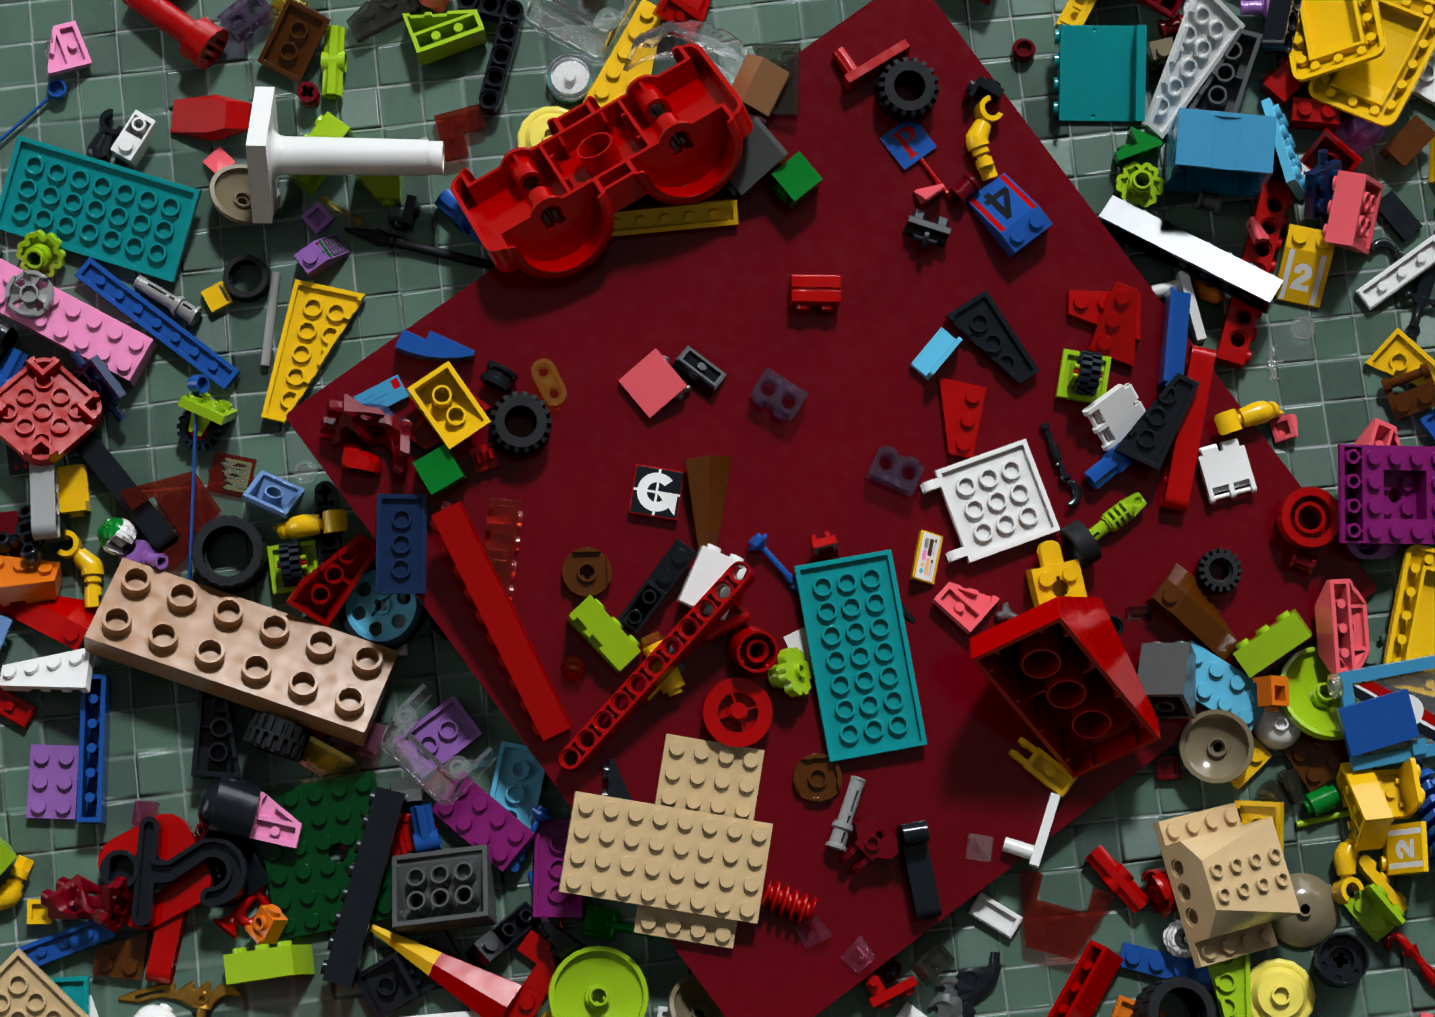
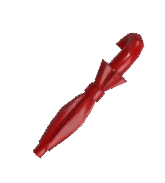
(1412, 952)

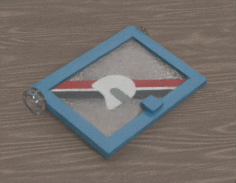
(1376, 680)

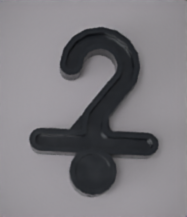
(151, 874)

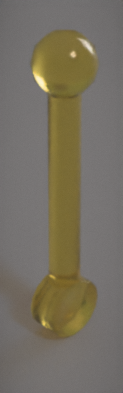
(358, 221)

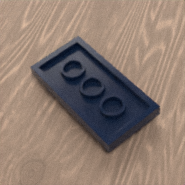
(401, 544)

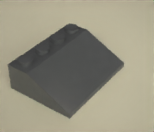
(443, 890)

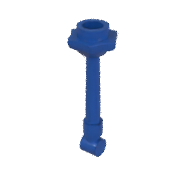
(758, 543)
(540, 814)

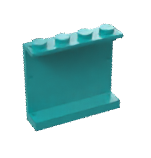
(1100, 73)

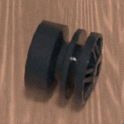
(1352, 952)

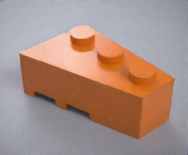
(28, 582)

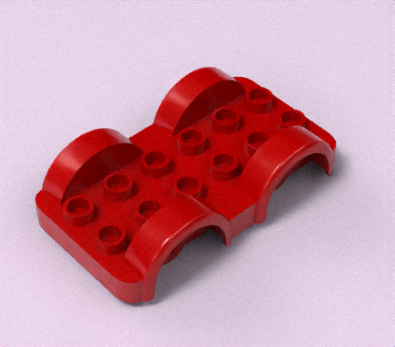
(557, 201)

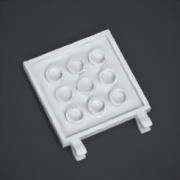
(994, 501)

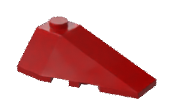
(330, 584)
(60, 619)

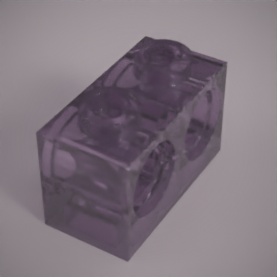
(241, 11)
(781, 389)
(893, 477)

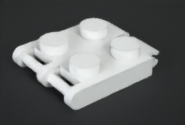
(1115, 414)
(1225, 470)

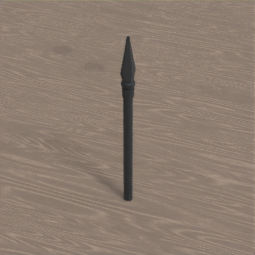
(381, 238)

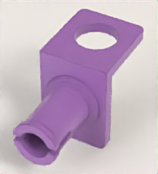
(1255, 8)
(145, 554)

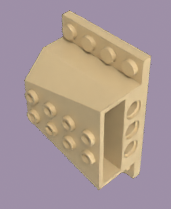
(1226, 881)

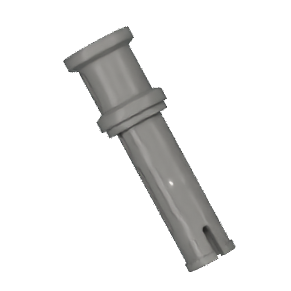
(177, 305)
(842, 826)

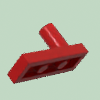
(856, 76)

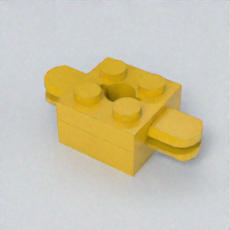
(1054, 575)

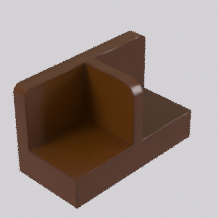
(1408, 141)

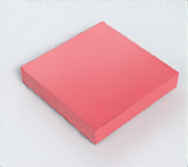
(653, 383)

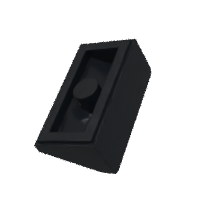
(698, 371)

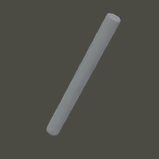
(270, 319)

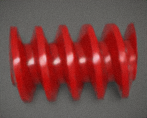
(788, 902)

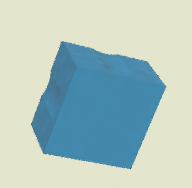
(1219, 152)

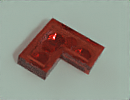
(454, 125)

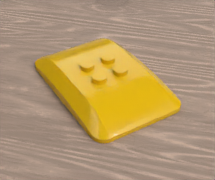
(1335, 37)
(1384, 85)
(1413, 612)

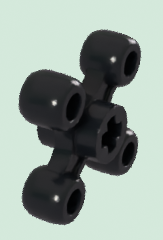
(23, 537)

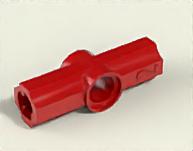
(1117, 879)

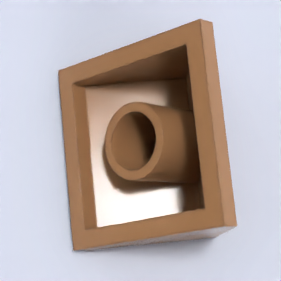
(760, 84)

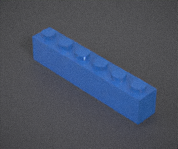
(94, 752)

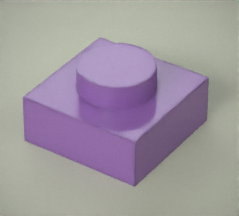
(317, 218)

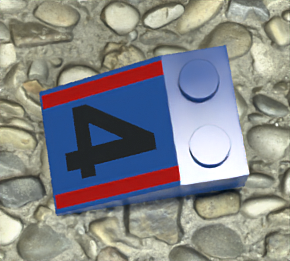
(1009, 214)

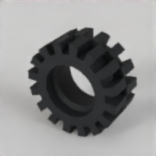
(1229, 561)

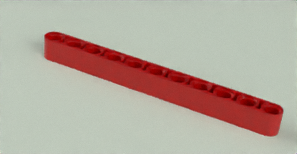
(645, 670)

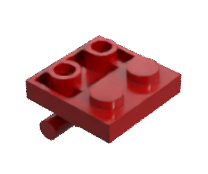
(882, 997)

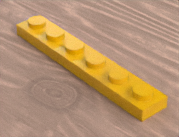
(675, 217)

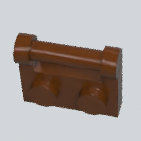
(1412, 400)

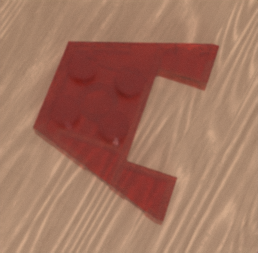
(174, 499)
(1055, 927)

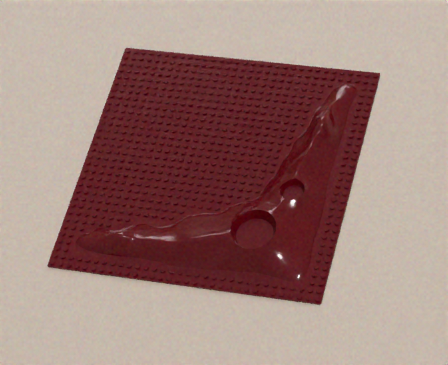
(798, 478)

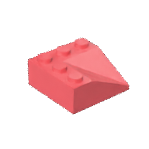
(1353, 211)

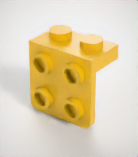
(73, 490)
(1403, 788)

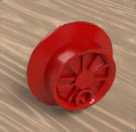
(737, 712)

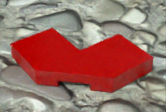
(538, 951)

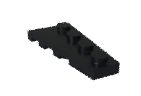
(1157, 427)

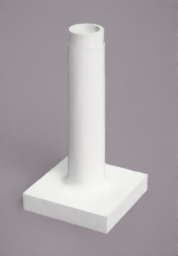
(278, 155)

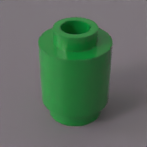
(1321, 800)

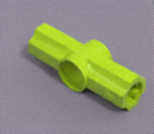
(333, 62)

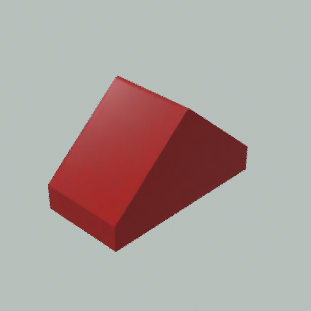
(1069, 681)

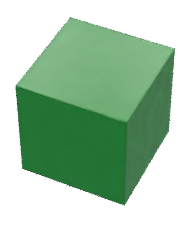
(794, 180)
(439, 471)

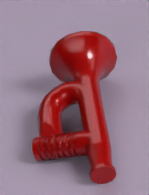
(229, 923)

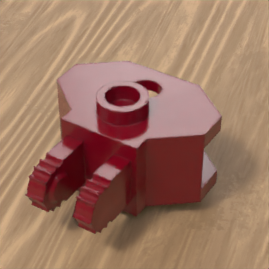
(869, 844)

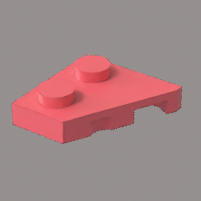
(964, 605)

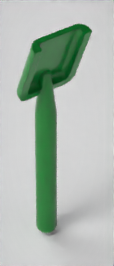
(604, 924)

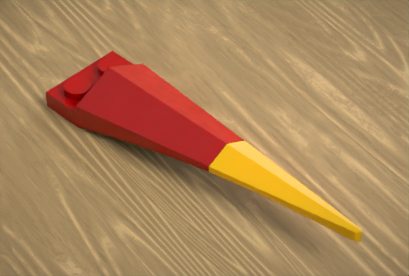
(477, 988)

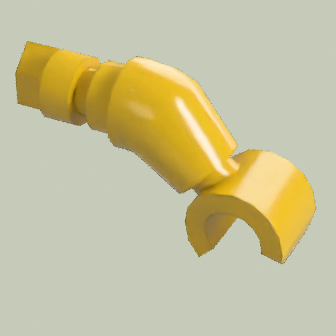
(977, 139)
(1247, 416)
(311, 524)
(90, 567)
(1345, 866)
(12, 890)

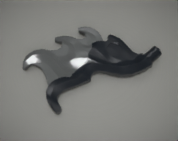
(961, 993)

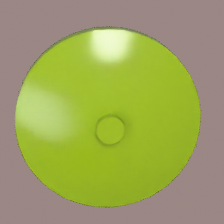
(1309, 700)
(598, 984)

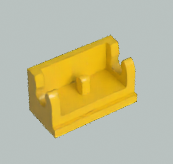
(1076, 12)

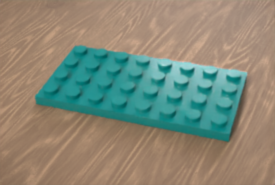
(98, 208)
(860, 655)

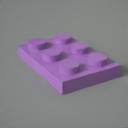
(446, 730)
(52, 782)

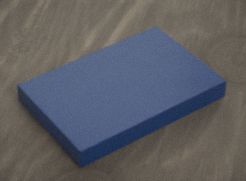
(1378, 722)

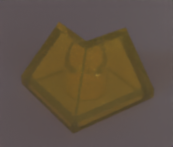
(325, 759)

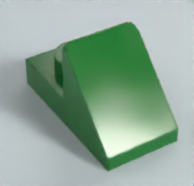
(1142, 146)

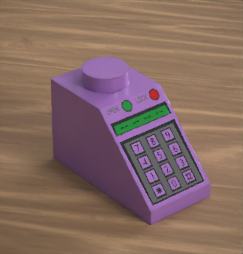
(321, 255)

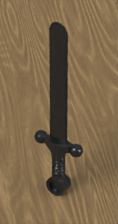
(1420, 299)

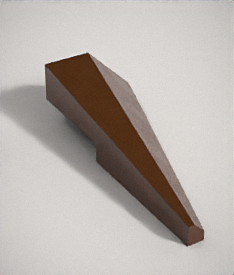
(707, 491)

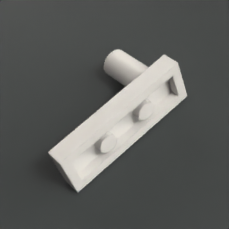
(1183, 284)
(1029, 851)

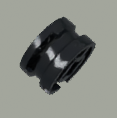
(498, 377)

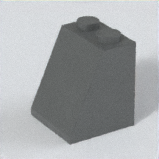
(759, 159)
(1169, 678)

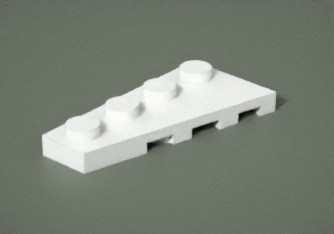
(59, 671)

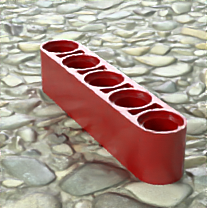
(166, 950)

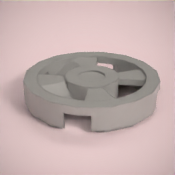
(29, 294)

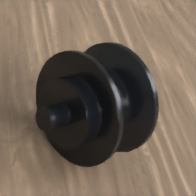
(889, 971)

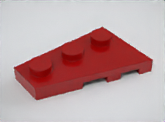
(1089, 305)

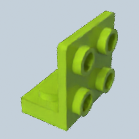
(1374, 911)

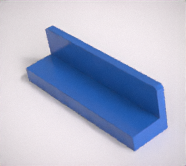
(1173, 335)

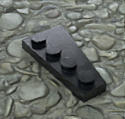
(991, 333)

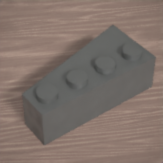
(1231, 76)

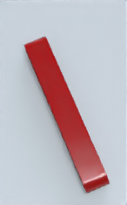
(1186, 442)

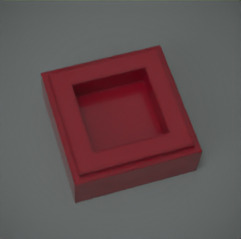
(1167, 768)

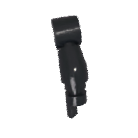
(102, 142)

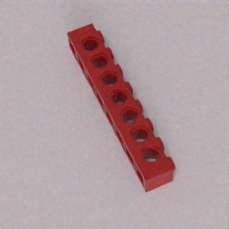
(1226, 352)

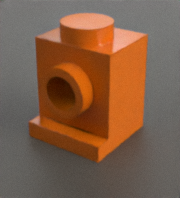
(1272, 692)
(267, 924)

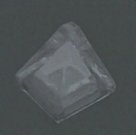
(979, 847)

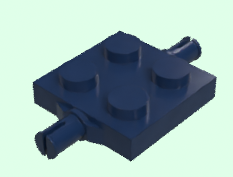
(1319, 187)
(97, 377)

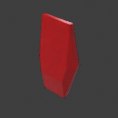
(210, 117)

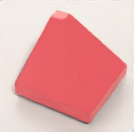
(218, 160)
(926, 194)
(1256, 232)
(1284, 428)

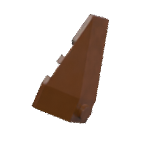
(1190, 608)

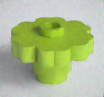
(1146, 175)
(41, 253)
(791, 672)

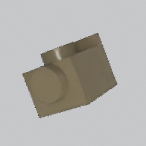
(1158, 53)

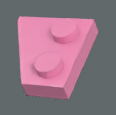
(66, 50)
(275, 824)

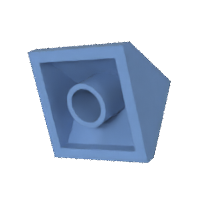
(273, 496)

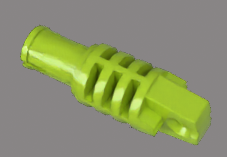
(1118, 515)

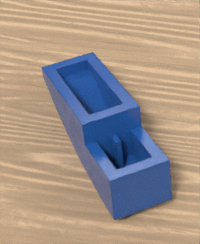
(433, 348)

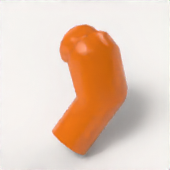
(1208, 293)

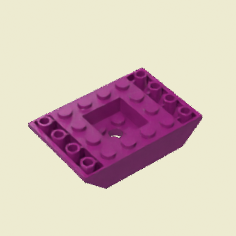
(1364, 486)

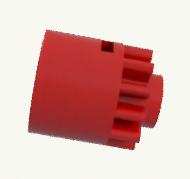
(763, 650)

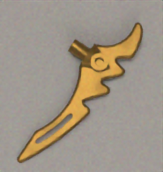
(200, 998)

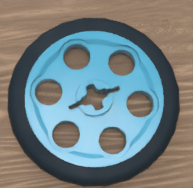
(391, 636)

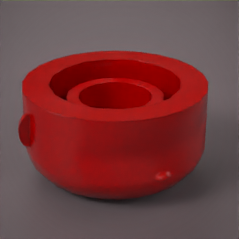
(1326, 512)

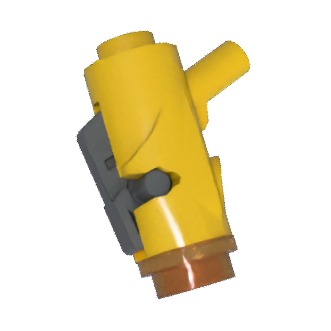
(674, 682)

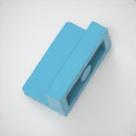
(935, 353)

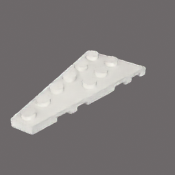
(1197, 49)

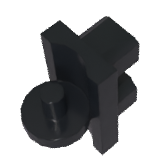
(926, 231)

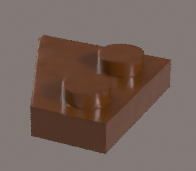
(123, 959)

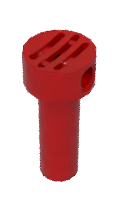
(199, 39)

